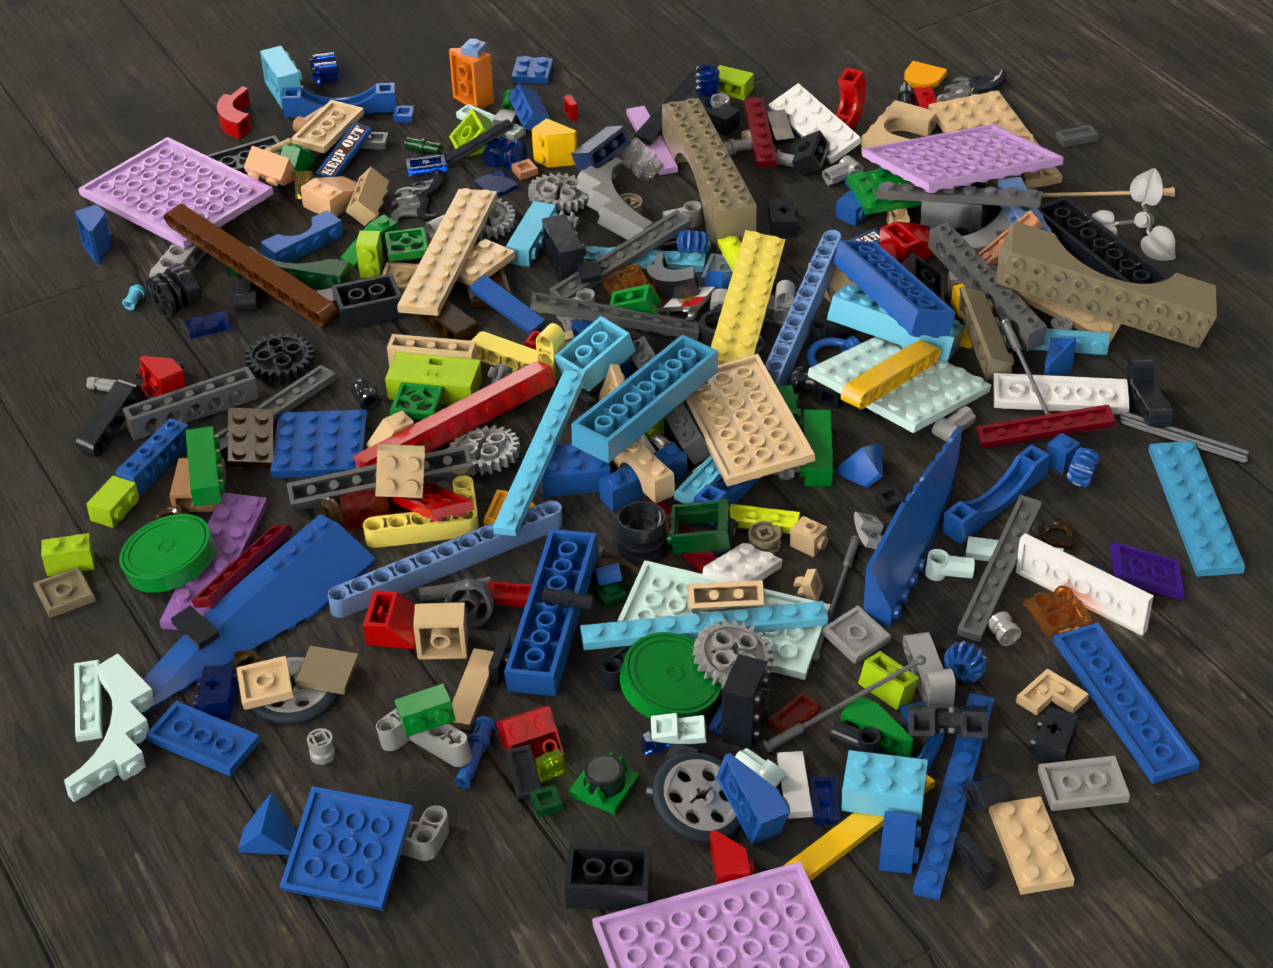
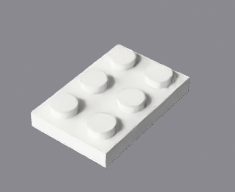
(742, 564)

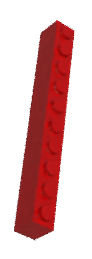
(469, 412)

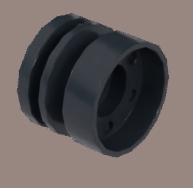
(173, 290)
(641, 531)

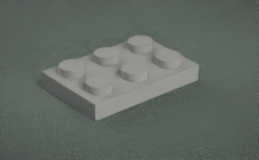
(1083, 783)

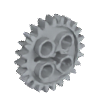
(548, 191)
(499, 221)
(490, 448)
(720, 645)

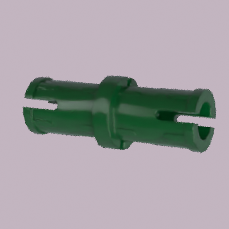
(423, 146)

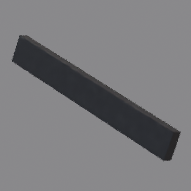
(653, 126)

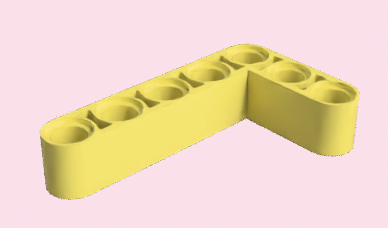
(497, 350)
(413, 528)

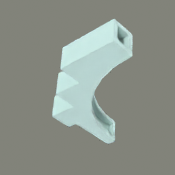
(118, 751)

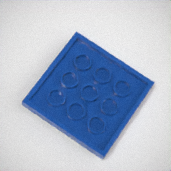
(317, 442)
(347, 848)

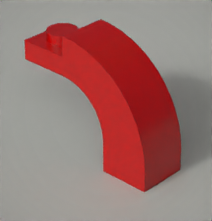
(853, 95)
(230, 116)

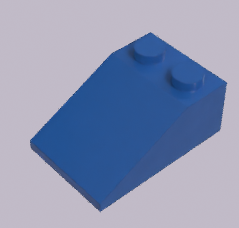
(753, 800)

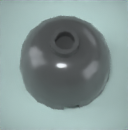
(477, 600)

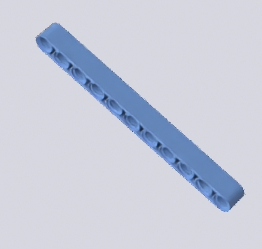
(803, 309)
(442, 560)

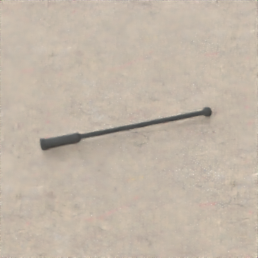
(1006, 325)
(855, 542)
(799, 728)

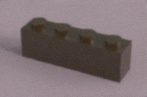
(451, 323)

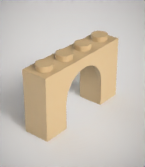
(899, 117)

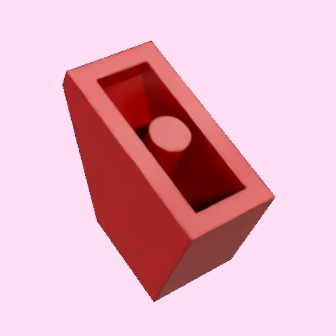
(729, 858)

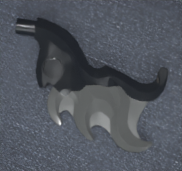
(968, 87)
(415, 199)

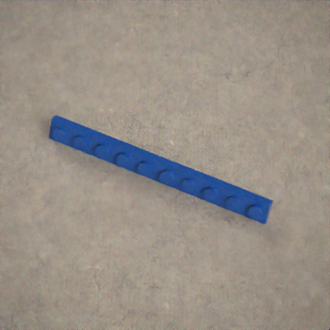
(949, 810)

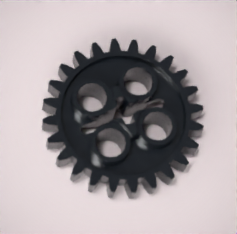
(280, 357)

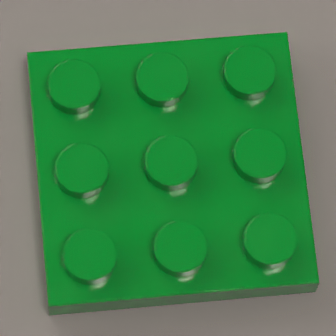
(865, 187)

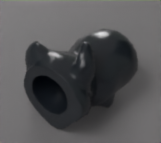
(801, 382)
(366, 394)

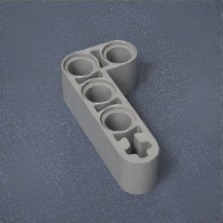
(777, 307)
(934, 683)
(441, 741)
(428, 835)

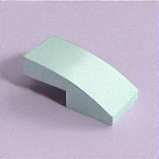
(676, 730)

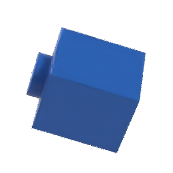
(1062, 452)

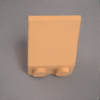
(269, 166)
(328, 194)

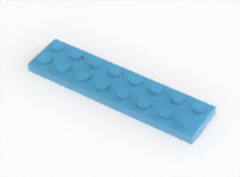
(1196, 509)

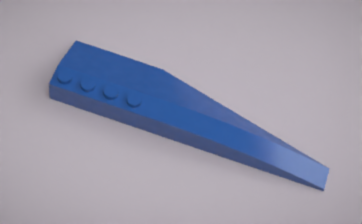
(910, 537)
(265, 603)

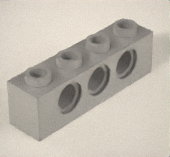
(175, 254)

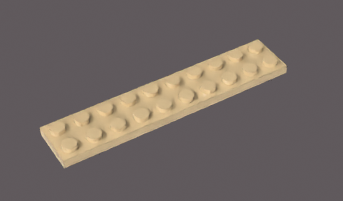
(447, 252)

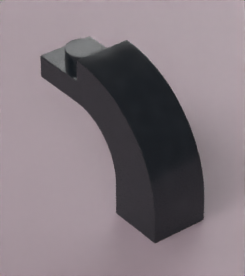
(672, 283)

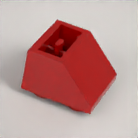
(160, 375)
(390, 621)
(532, 728)

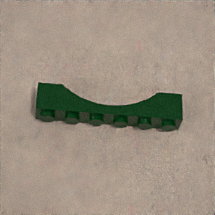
(315, 274)

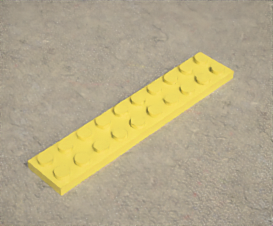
(747, 296)

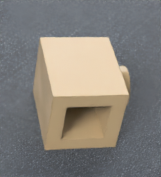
(808, 536)

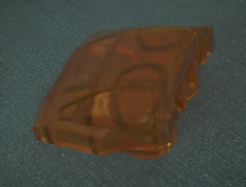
(630, 277)
(1057, 611)

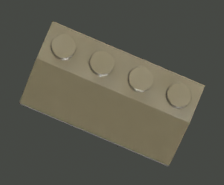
(984, 333)

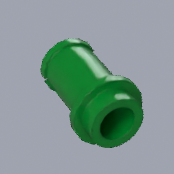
(506, 101)

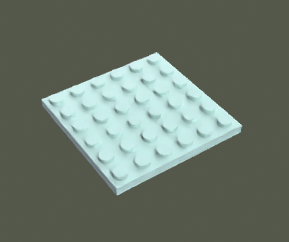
(914, 403)

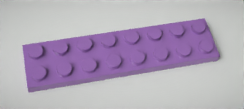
(233, 529)

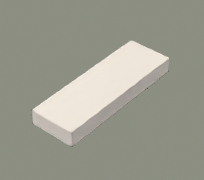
(795, 784)

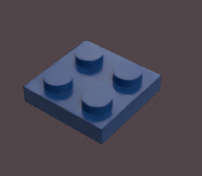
(532, 70)

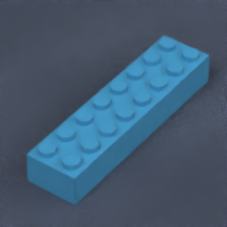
(644, 398)

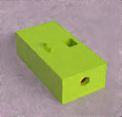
(457, 375)

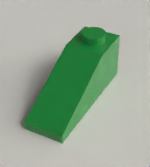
(381, 224)
(867, 713)

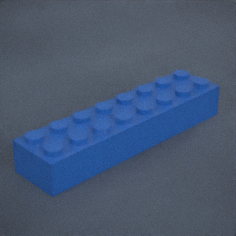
(894, 288)
(548, 628)

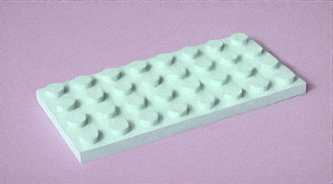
(663, 593)

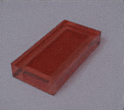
(797, 711)

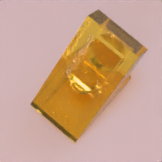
(301, 178)

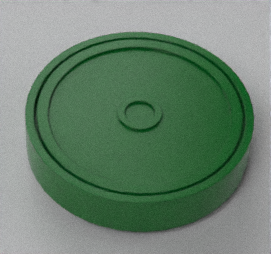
(167, 553)
(664, 679)

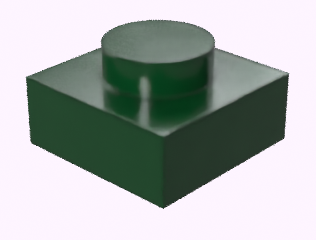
(610, 594)
(546, 801)

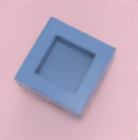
(473, 48)

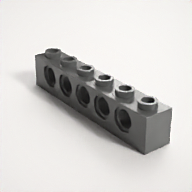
(191, 402)

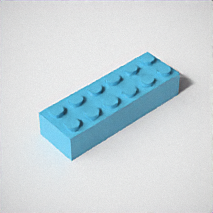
(858, 311)

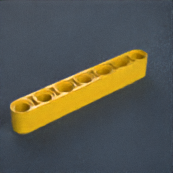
(890, 374)

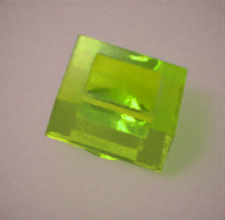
(550, 765)

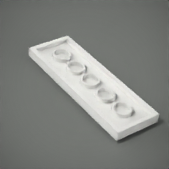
(810, 115)
(1059, 392)
(1094, 587)

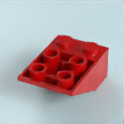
(907, 239)

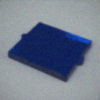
(496, 181)

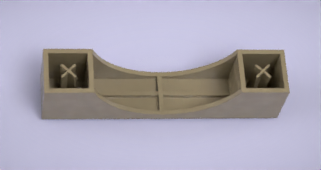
(723, 194)
(1040, 266)

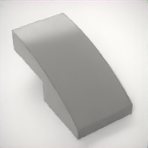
(505, 114)
(868, 529)

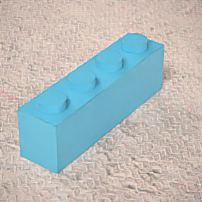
(528, 236)

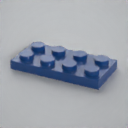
(203, 738)

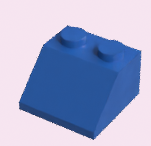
(94, 231)

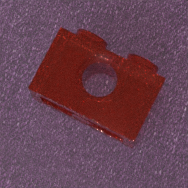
(361, 506)

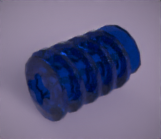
(707, 80)

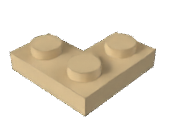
(1051, 688)

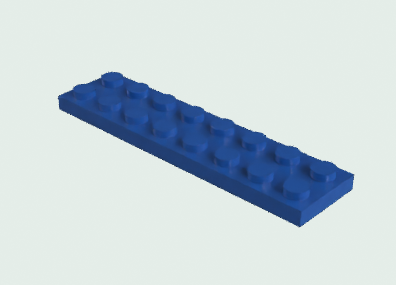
(1126, 703)

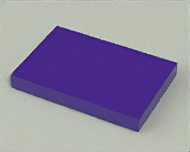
(1147, 570)

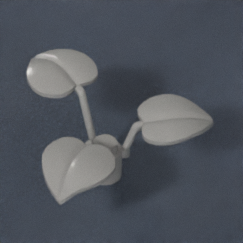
(1147, 189)

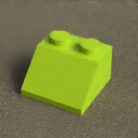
(469, 128)

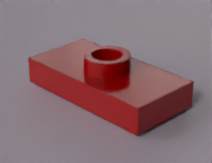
(924, 96)
(509, 593)

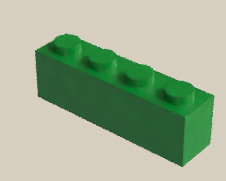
(818, 433)
(204, 466)

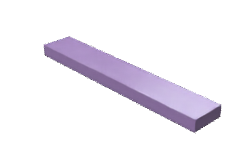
(638, 117)

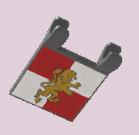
(688, 304)

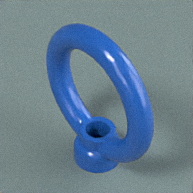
(830, 341)

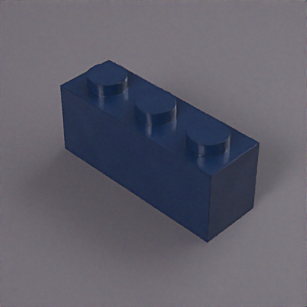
(601, 147)

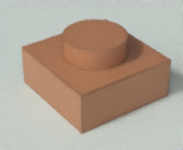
(524, 169)

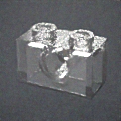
(641, 159)

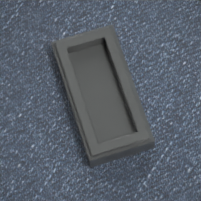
(1077, 136)

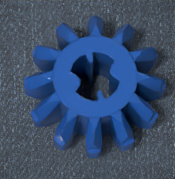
(693, 241)
(1083, 467)
(965, 661)

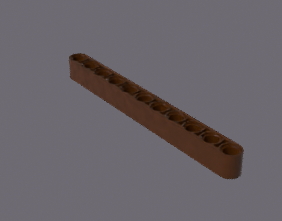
(251, 265)

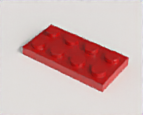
(436, 503)

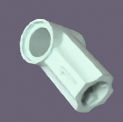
(940, 565)
(766, 769)

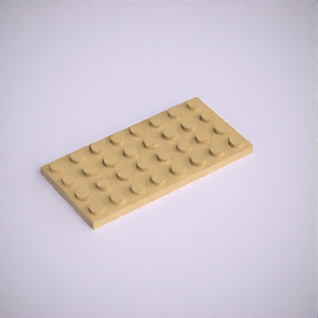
(981, 111)
(747, 422)

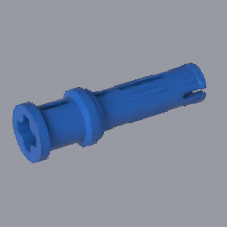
(478, 744)

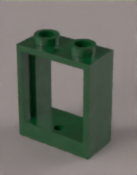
(699, 513)

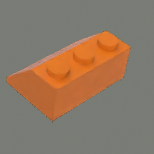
(471, 78)

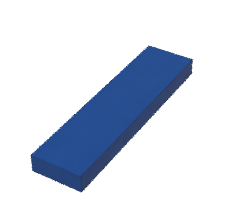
(507, 305)

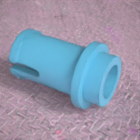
(135, 294)

